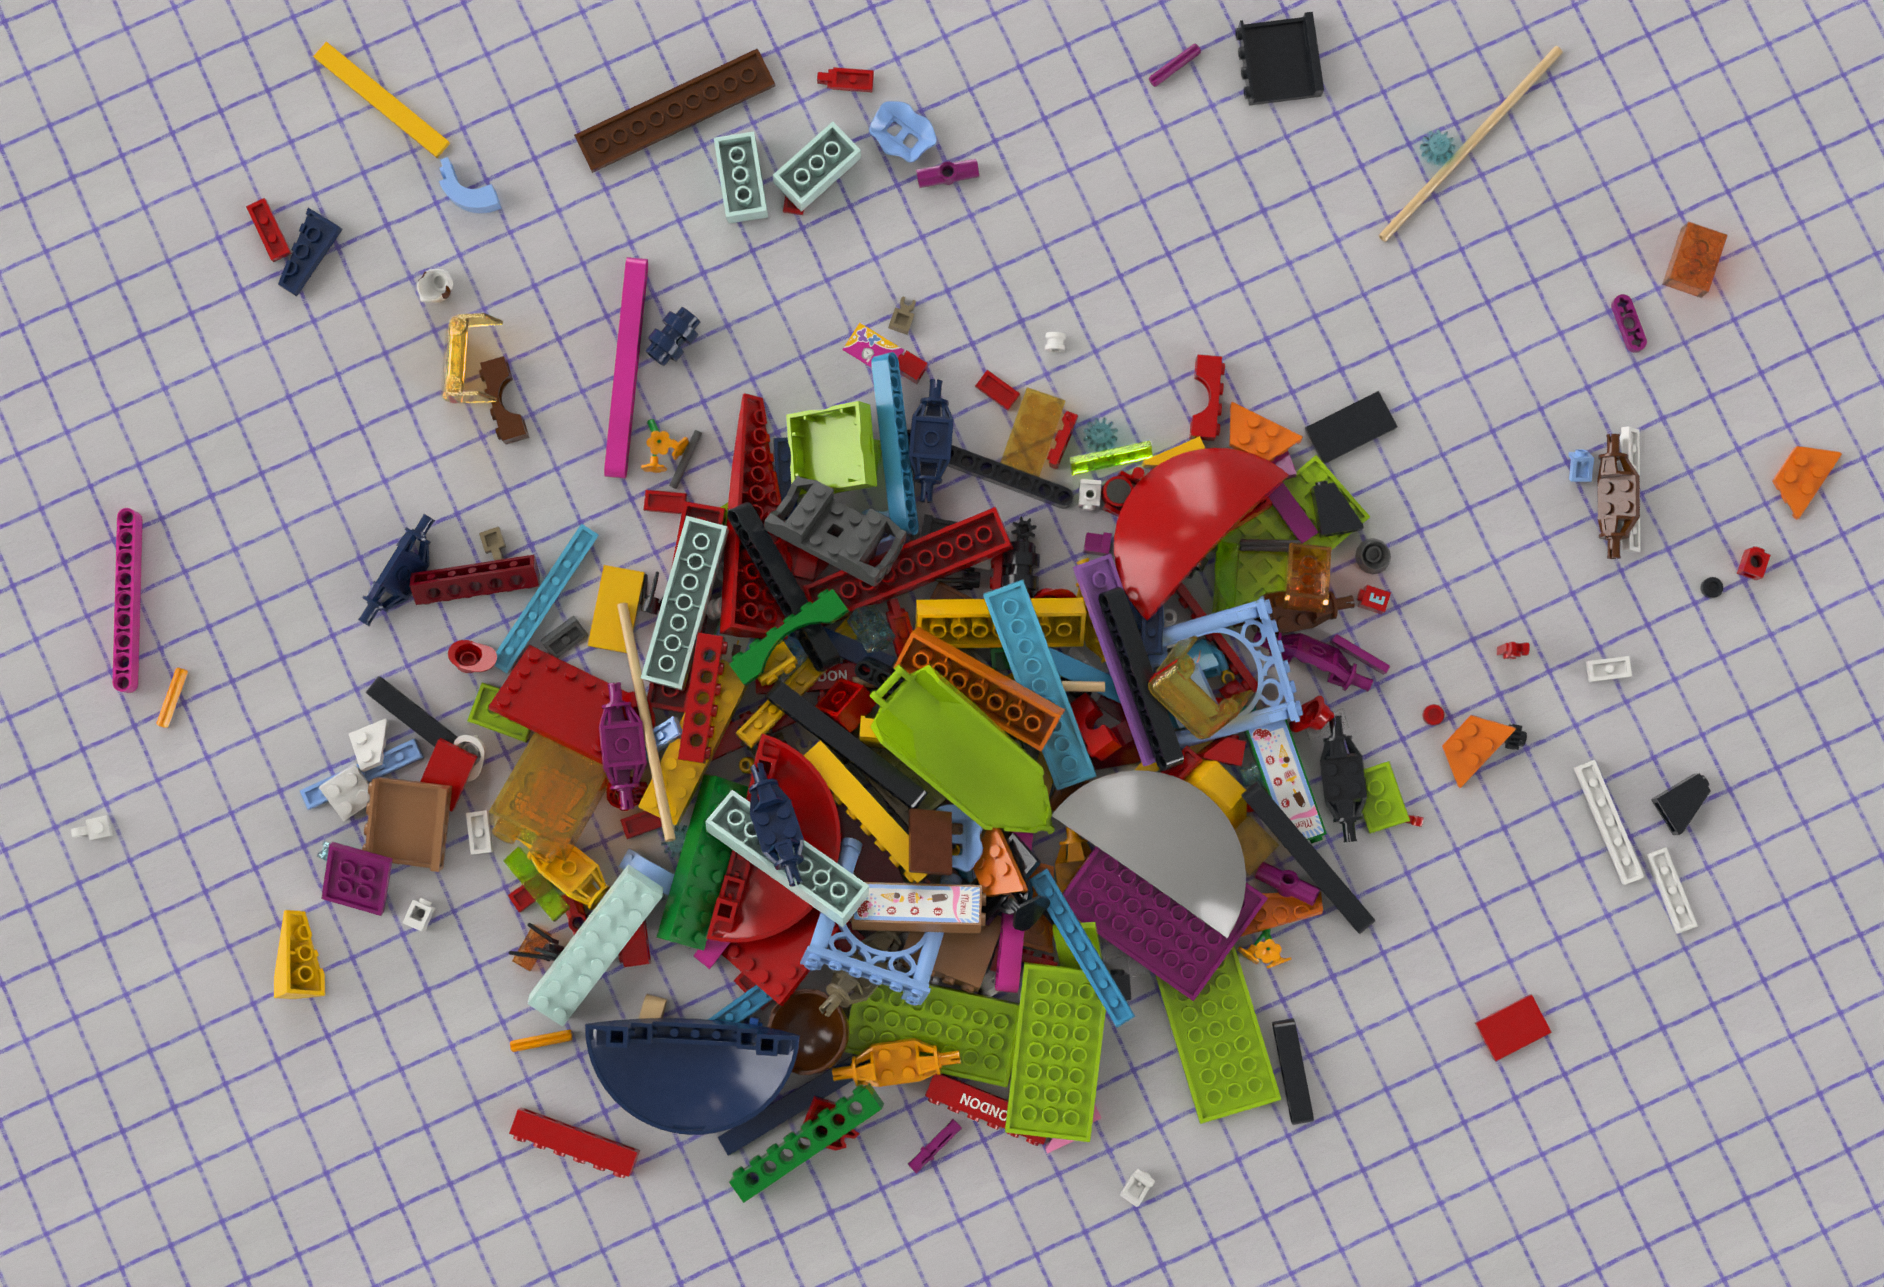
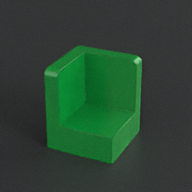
(998, 659)

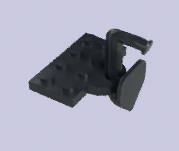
(1023, 907)

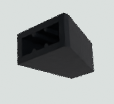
(1332, 511)
(1682, 802)

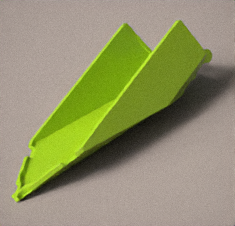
(961, 752)

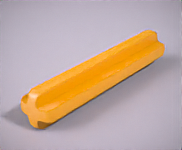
(172, 697)
(541, 1040)

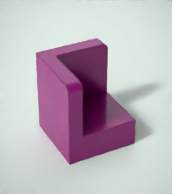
(1097, 543)

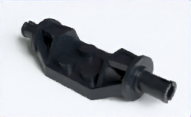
(1343, 779)

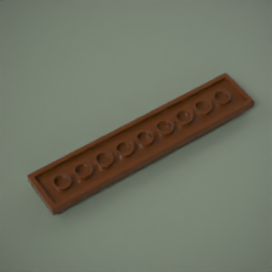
(675, 110)

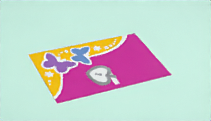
(866, 344)

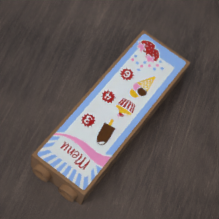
(921, 908)

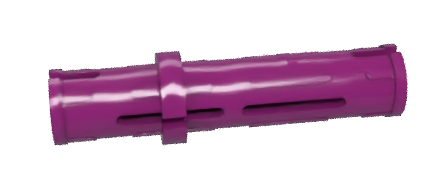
(930, 1150)

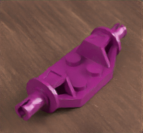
(1322, 656)
(622, 745)

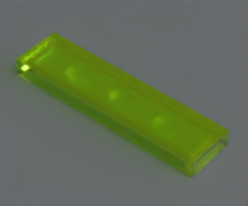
(1110, 457)
(1226, 576)
(536, 884)

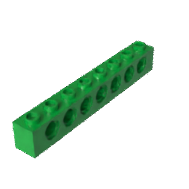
(747, 1187)

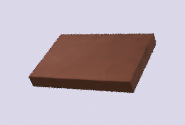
(930, 842)

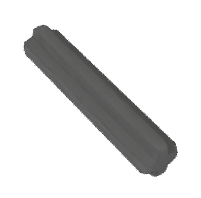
(1266, 545)

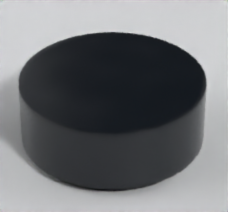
(1711, 587)

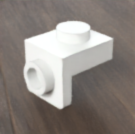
(1137, 1187)

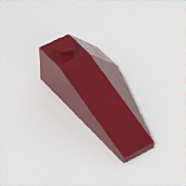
(1125, 755)

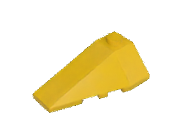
(297, 965)

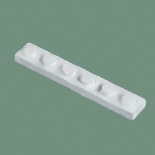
(1631, 445)
(1608, 822)

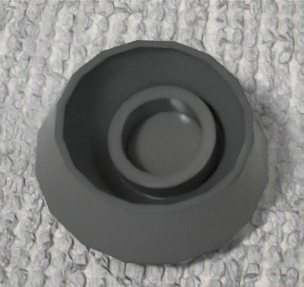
(1373, 556)

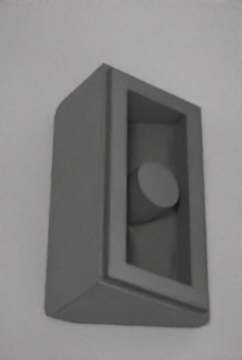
(564, 637)

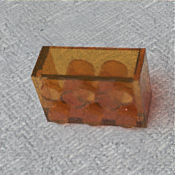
(1694, 259)
(1307, 578)

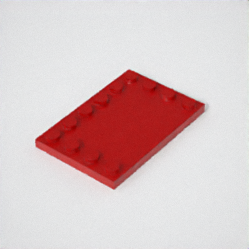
(555, 701)
(775, 960)

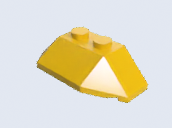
(1221, 788)

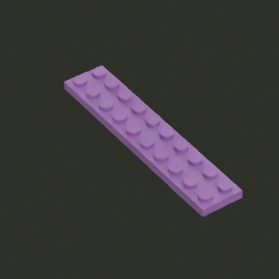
(1094, 578)

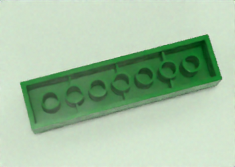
(699, 870)

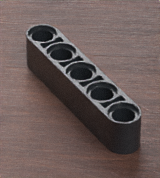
(409, 712)
(1293, 1071)

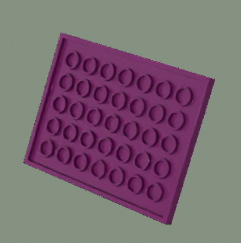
(1153, 925)

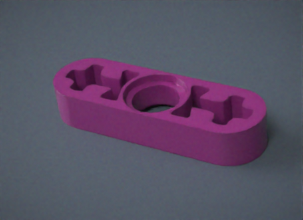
(1618, 311)

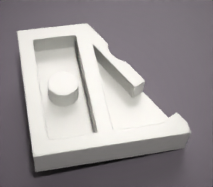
(369, 744)

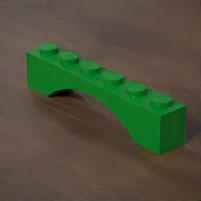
(752, 663)

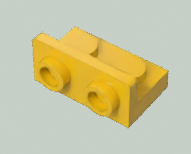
(780, 661)

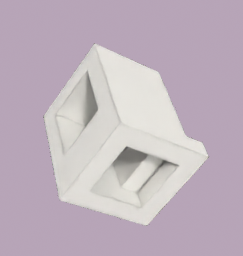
(1094, 486)
(412, 917)

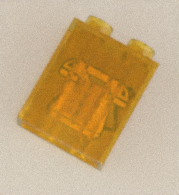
(548, 799)

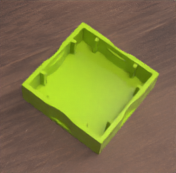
(833, 446)

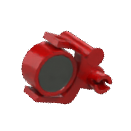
(1118, 488)

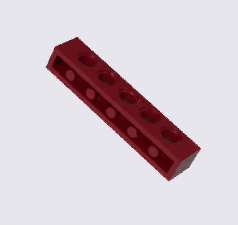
(475, 579)

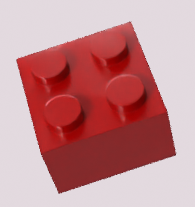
(846, 703)

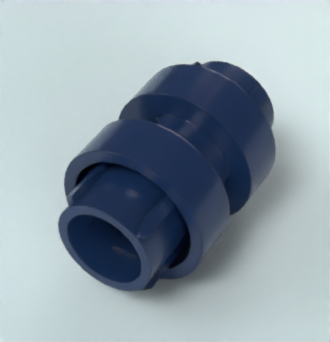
(678, 329)

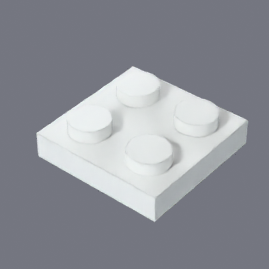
(347, 792)

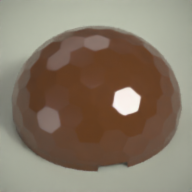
(821, 1037)

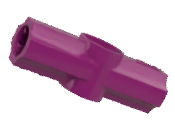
(961, 171)
(1278, 878)

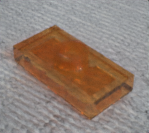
(530, 942)

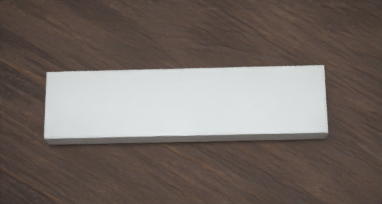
(1671, 890)

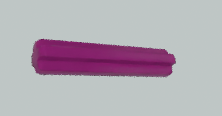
(1174, 65)

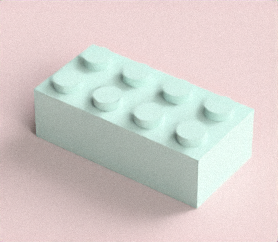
(817, 166)
(741, 177)

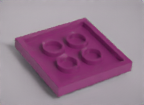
(356, 878)

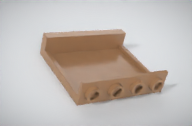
(408, 821)
(961, 956)

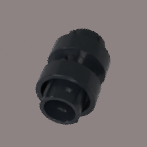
(1020, 565)

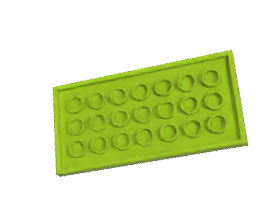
(951, 1019)
(1221, 1044)
(1055, 1054)

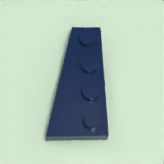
(313, 243)

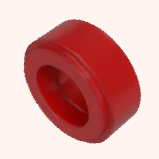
(1433, 714)

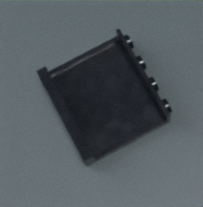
(1280, 60)

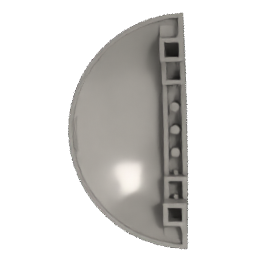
(1165, 836)

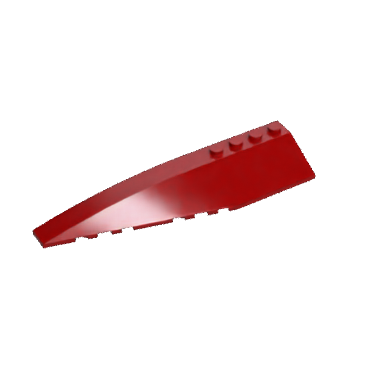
(747, 603)

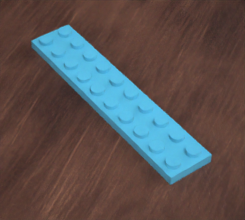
(1036, 670)

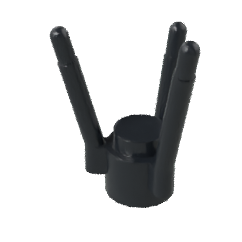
(969, 580)
(650, 603)
(549, 951)

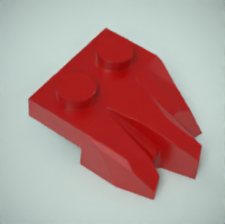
(819, 1104)

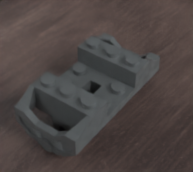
(835, 530)

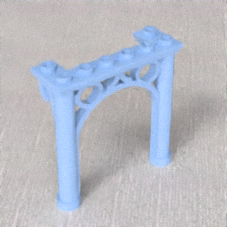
(1216, 624)
(915, 988)

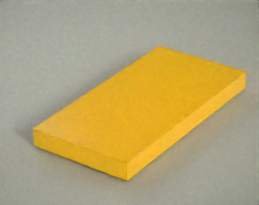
(615, 587)

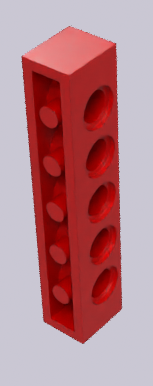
(704, 644)

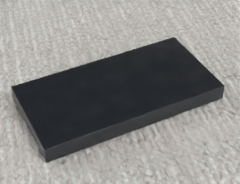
(1351, 427)

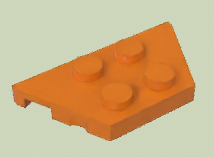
(1259, 435)
(1803, 476)
(1473, 745)
(997, 867)

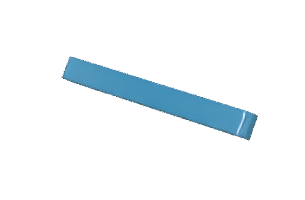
(894, 442)

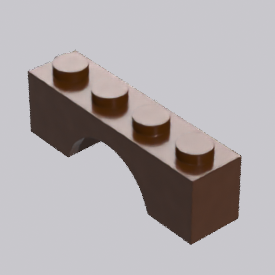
(496, 376)

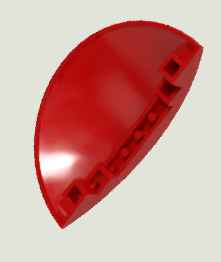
(1181, 515)
(752, 901)

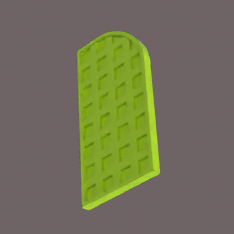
(1265, 570)

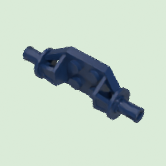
(931, 440)
(397, 572)
(776, 825)

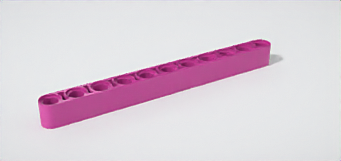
(626, 368)

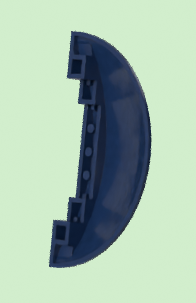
(691, 1071)

